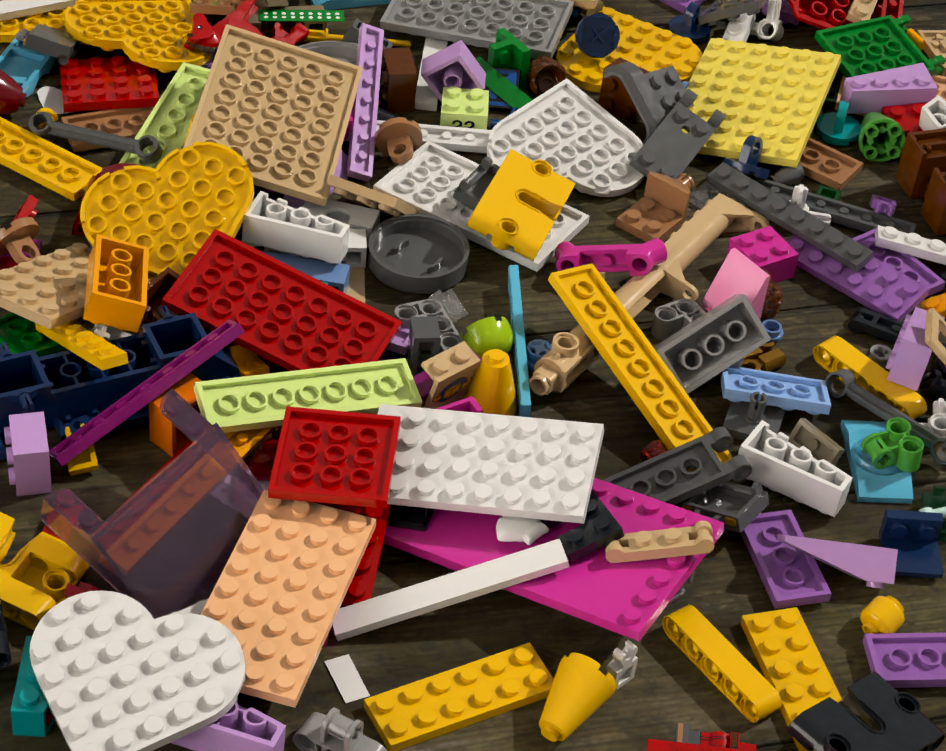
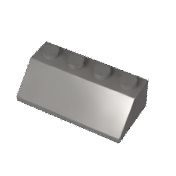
(713, 342)

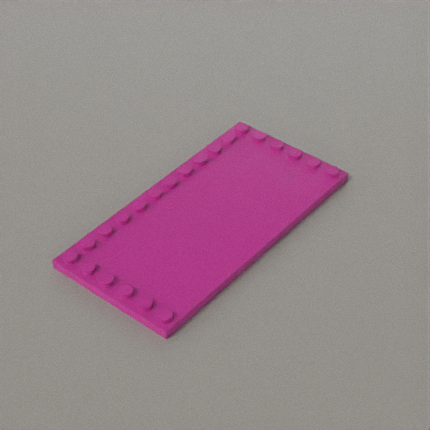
(607, 594)

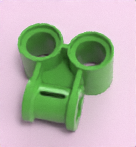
(894, 446)

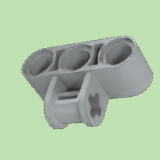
(333, 733)

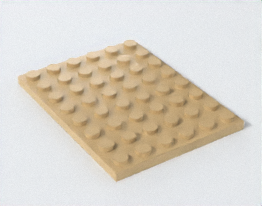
(278, 111)

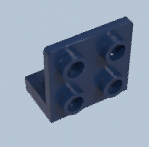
(916, 539)

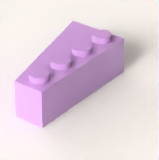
(888, 88)
(910, 352)
(237, 731)

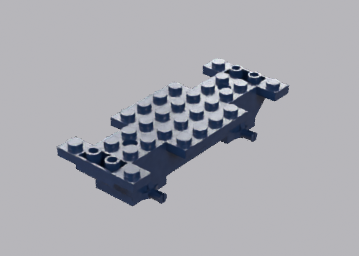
(77, 391)

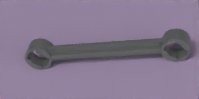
(96, 137)
(884, 410)

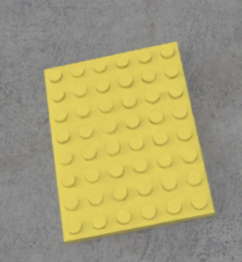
(763, 94)

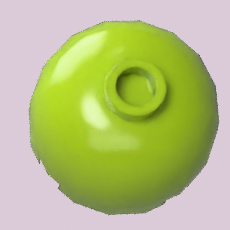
(489, 335)

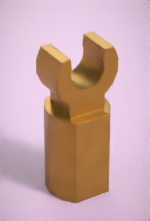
(767, 361)

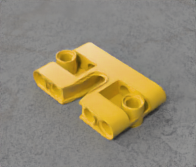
(521, 204)
(36, 575)

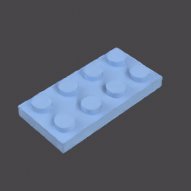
(782, 390)

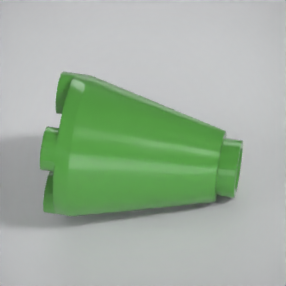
(880, 137)

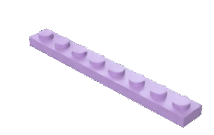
(365, 104)

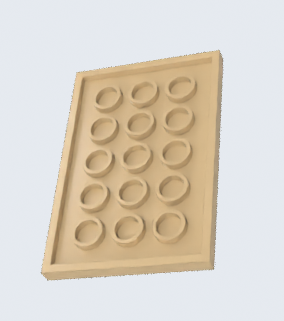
(48, 287)

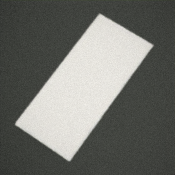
(347, 678)

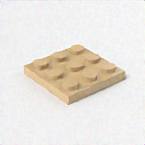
(365, 196)

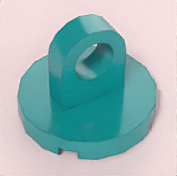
(838, 127)

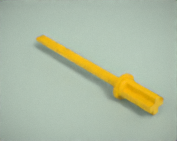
(322, 35)

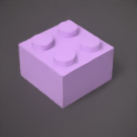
(451, 68)
(28, 454)

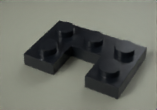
(596, 532)

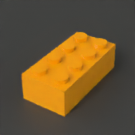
(116, 284)

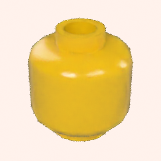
(882, 615)

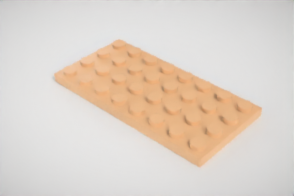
(287, 590)

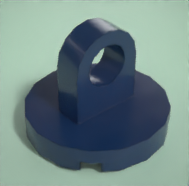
(689, 26)
(597, 35)
(749, 158)

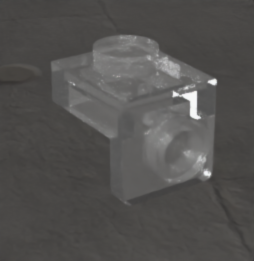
(451, 304)

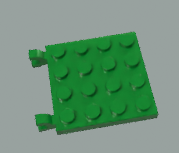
(875, 46)

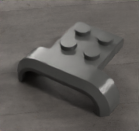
(651, 92)

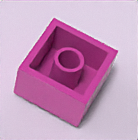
(768, 252)

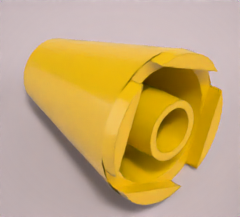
(494, 384)
(574, 696)

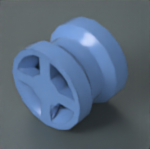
(535, 350)

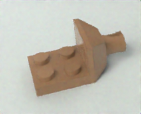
(661, 208)

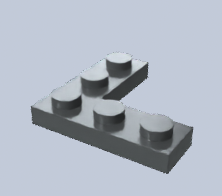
(729, 9)

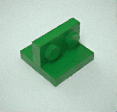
(511, 54)

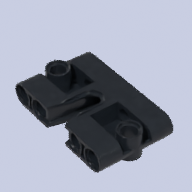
(867, 720)

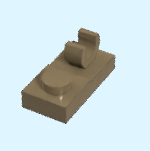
(816, 441)

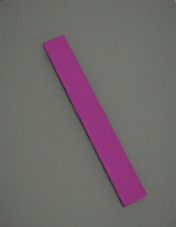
(145, 392)

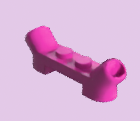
(635, 258)

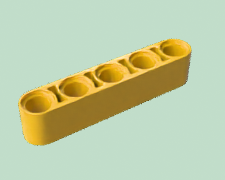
(839, 354)
(722, 663)

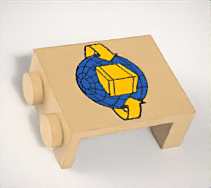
(451, 375)

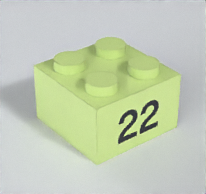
(464, 107)

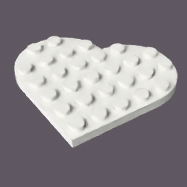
(574, 138)
(132, 678)

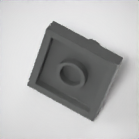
(745, 416)

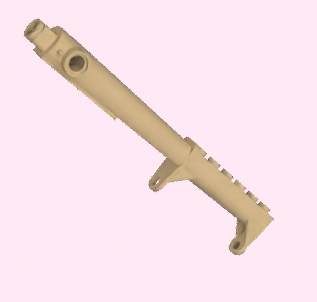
(574, 351)

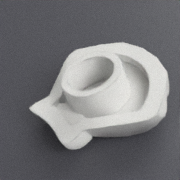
(519, 529)

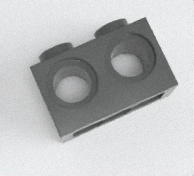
(423, 342)

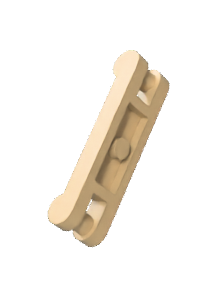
(662, 543)

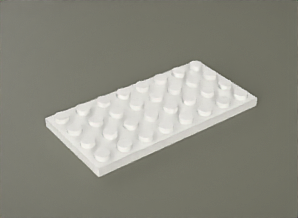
(429, 186)
(494, 463)

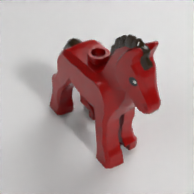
(207, 38)

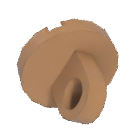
(398, 139)
(19, 239)

